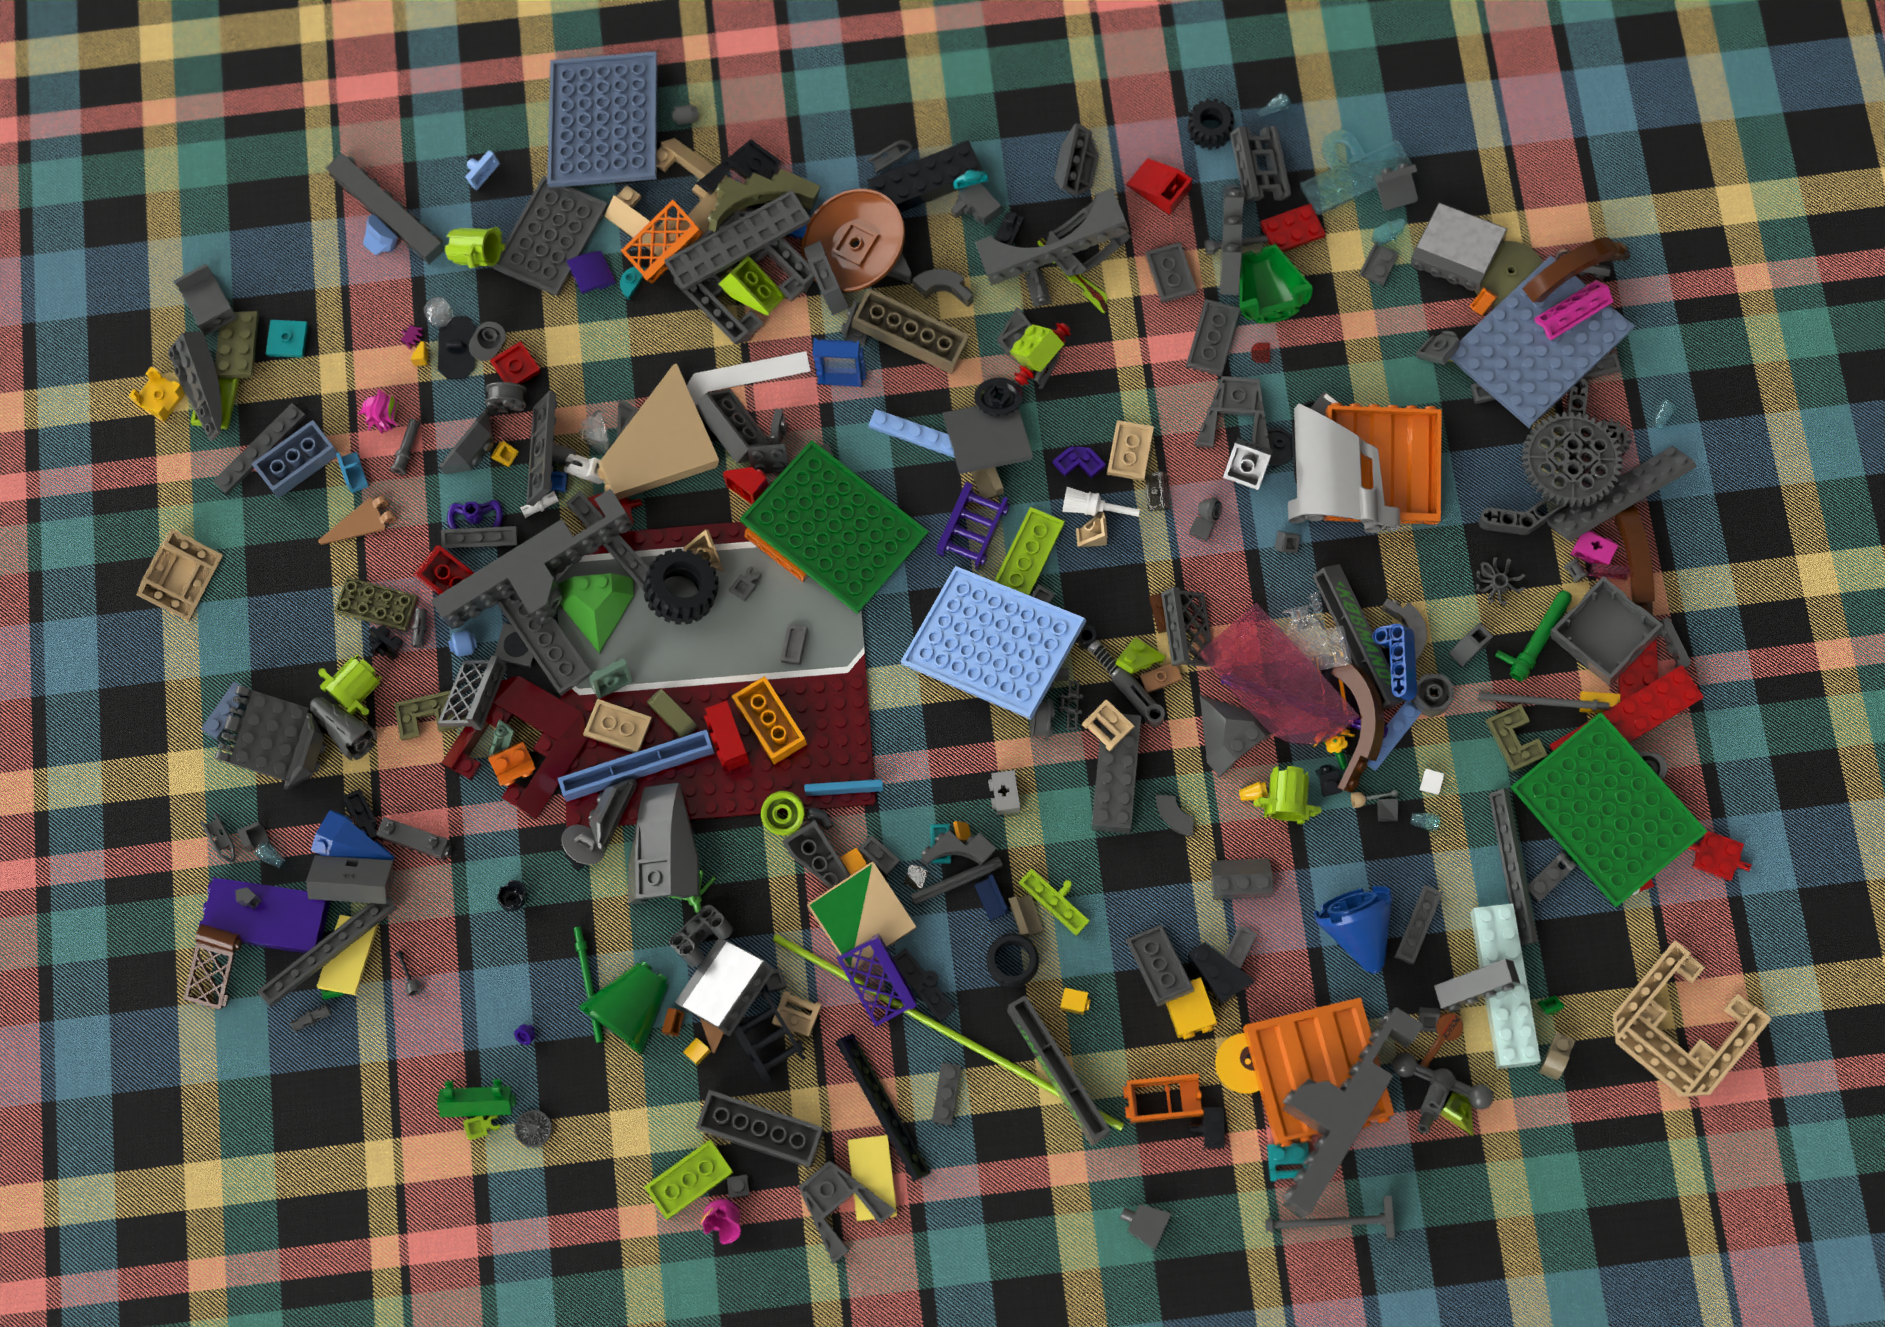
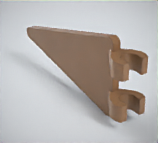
(362, 521)

